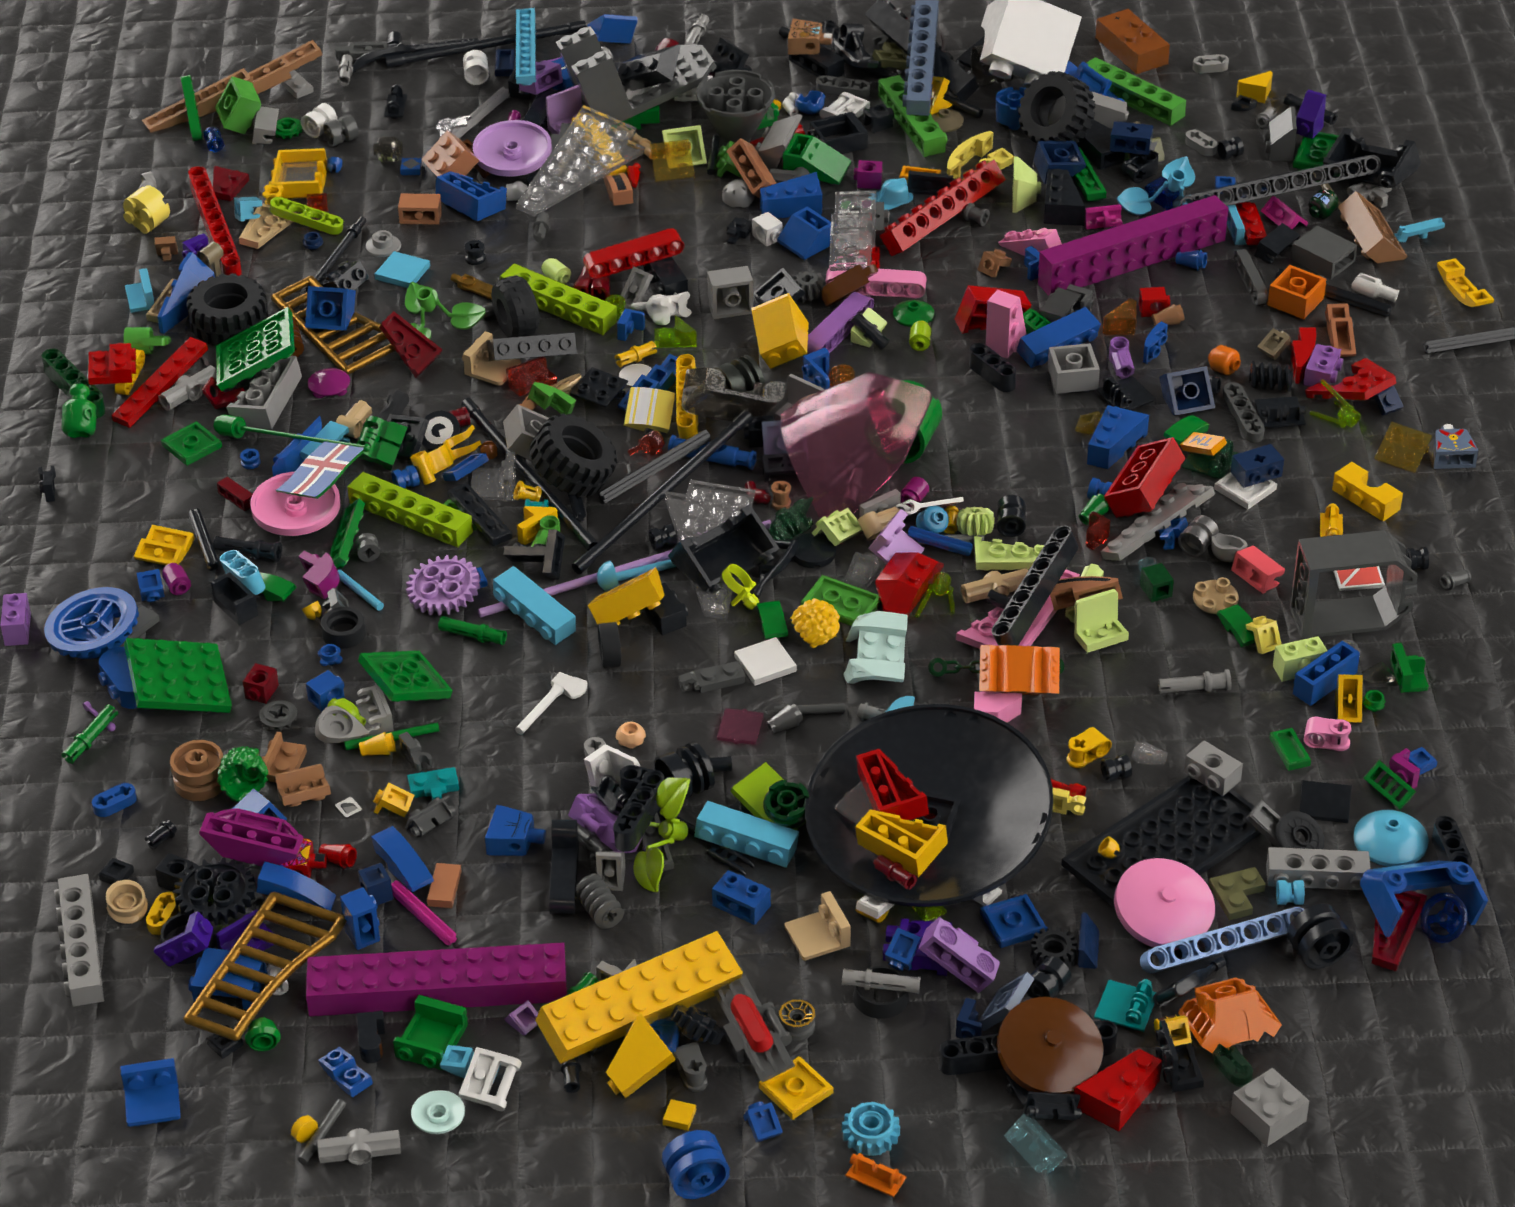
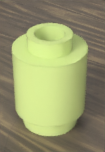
(556, 270)

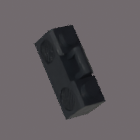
(824, 63)

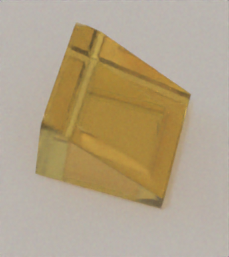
(1088, 423)

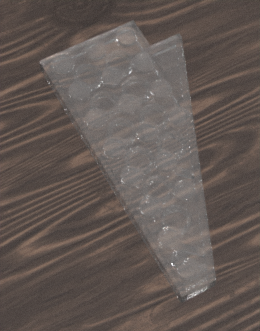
(696, 513)

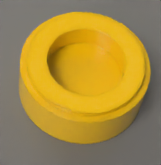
(304, 1128)

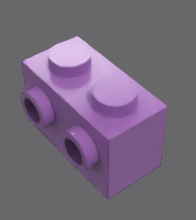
(1323, 365)

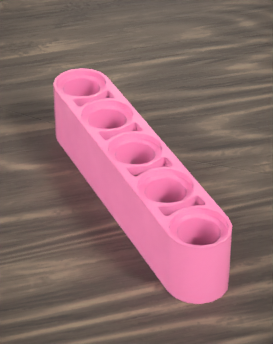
(891, 283)

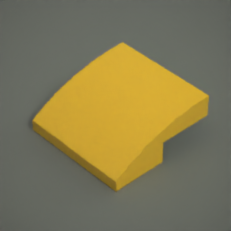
(164, 545)

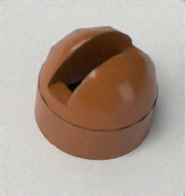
(489, 448)

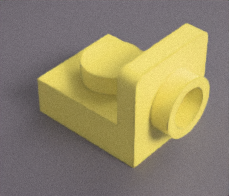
(1265, 633)

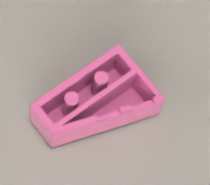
(1004, 323)

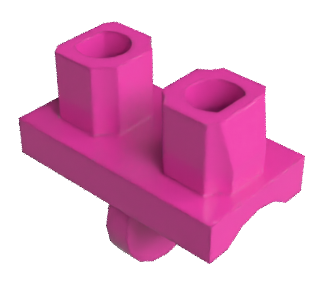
(1103, 216)

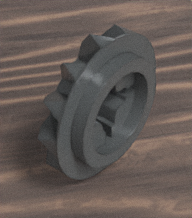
(276, 708)

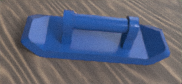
(1091, 78)
(290, 458)

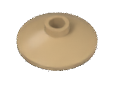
(566, 384)

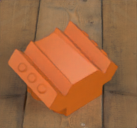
(1019, 669)
(1228, 1014)

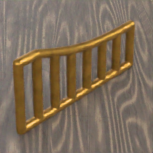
(318, 338)
(288, 967)

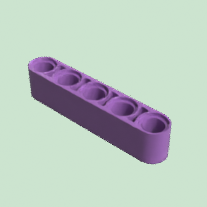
(838, 323)

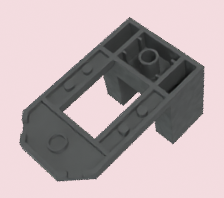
(602, 86)

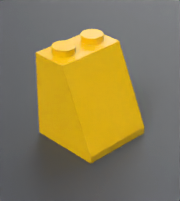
(780, 330)

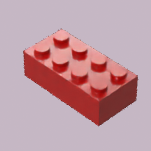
(1144, 477)

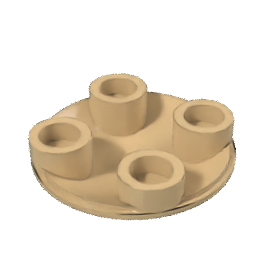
(1215, 595)

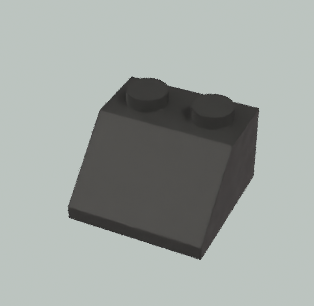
(1281, 136)

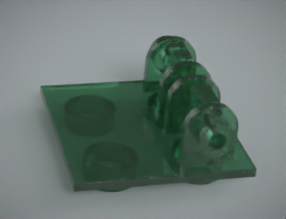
(1214, 466)
(791, 520)

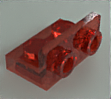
(523, 375)

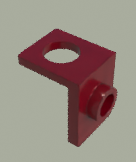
(221, 399)

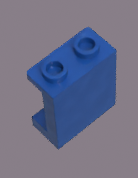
(209, 963)

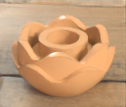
(630, 735)

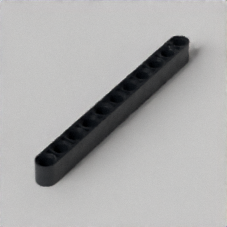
(1286, 181)

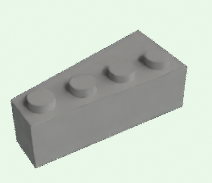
(268, 394)

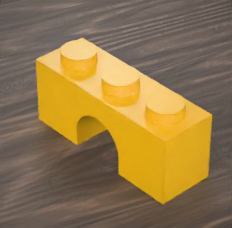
(1378, 501)

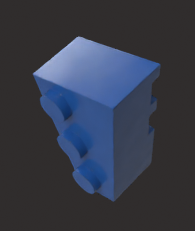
(470, 197)
(1115, 434)

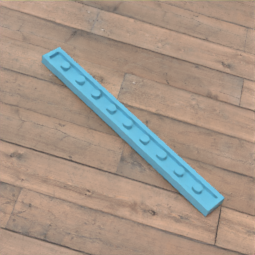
(525, 46)

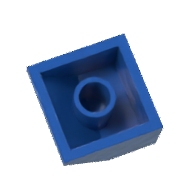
(329, 308)

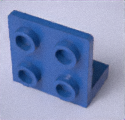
(151, 1092)

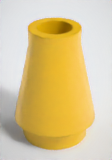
(378, 745)

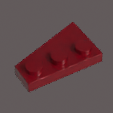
(410, 344)

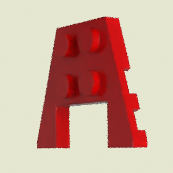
(1367, 382)

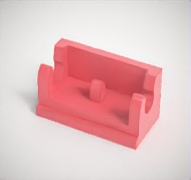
(1257, 569)

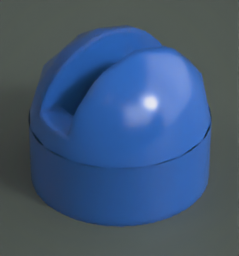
(334, 163)

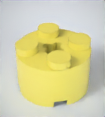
(145, 209)

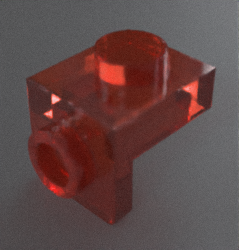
(1098, 530)

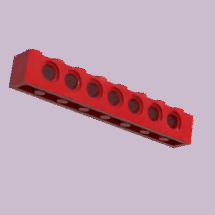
(942, 207)

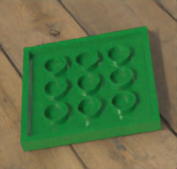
(255, 349)
(177, 675)

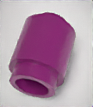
(914, 490)
(176, 579)

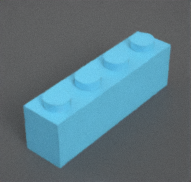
(534, 605)
(746, 834)

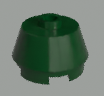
(786, 803)

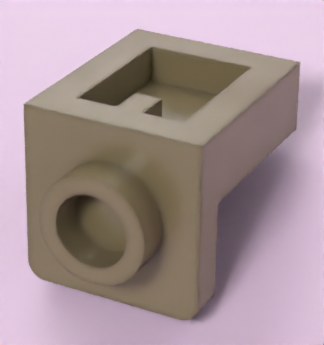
(1275, 343)

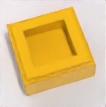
(679, 1115)

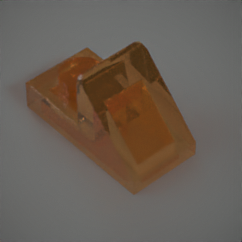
(1121, 320)

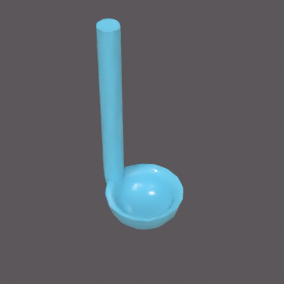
(608, 578)

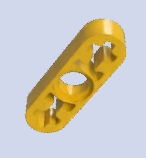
(125, 388)

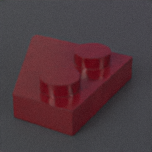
(228, 182)

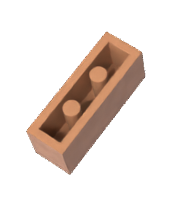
(750, 166)

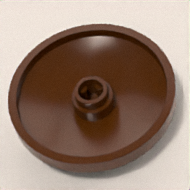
(1049, 1045)

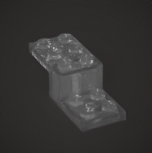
(852, 230)

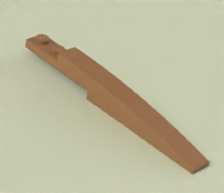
(262, 79)

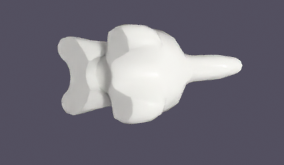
(662, 307)

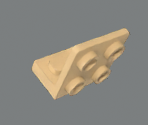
(820, 931)

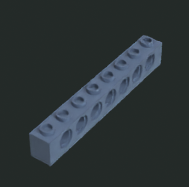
(921, 57)

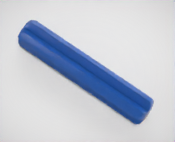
(940, 541)

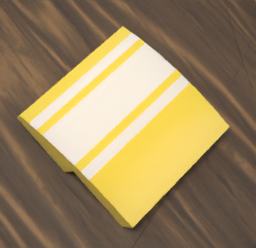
(649, 409)

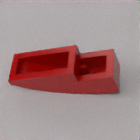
(1302, 351)

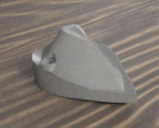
(336, 727)

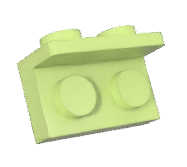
(838, 526)

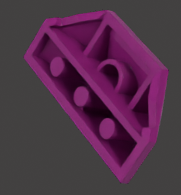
(251, 837)

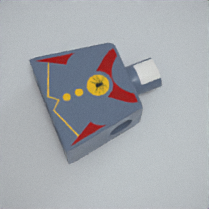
(1453, 448)

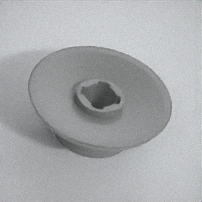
(382, 244)

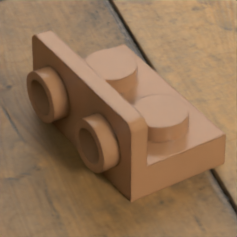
(283, 756)

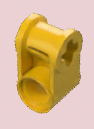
(1087, 748)

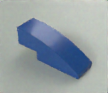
(401, 859)
(293, 884)

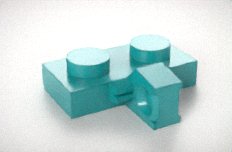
(433, 783)

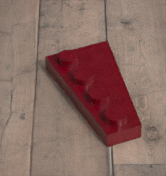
(1389, 950)

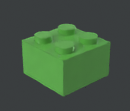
(238, 105)

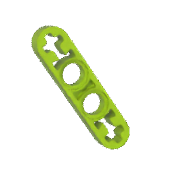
(328, 222)

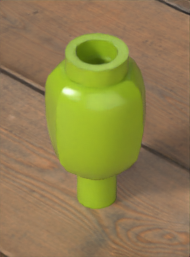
(348, 706)

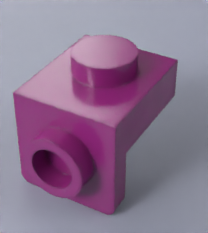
(1404, 769)

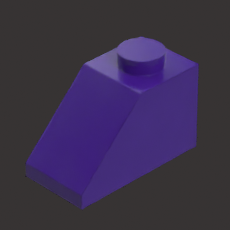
(1311, 114)

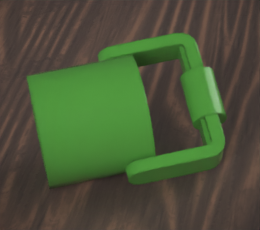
(144, 339)

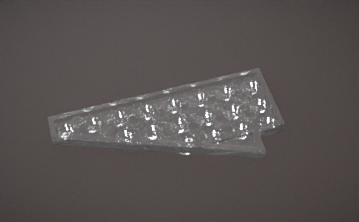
(583, 155)

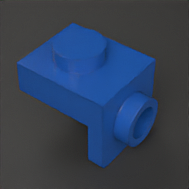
(150, 585)

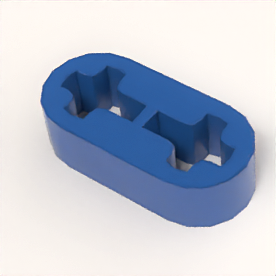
(114, 800)

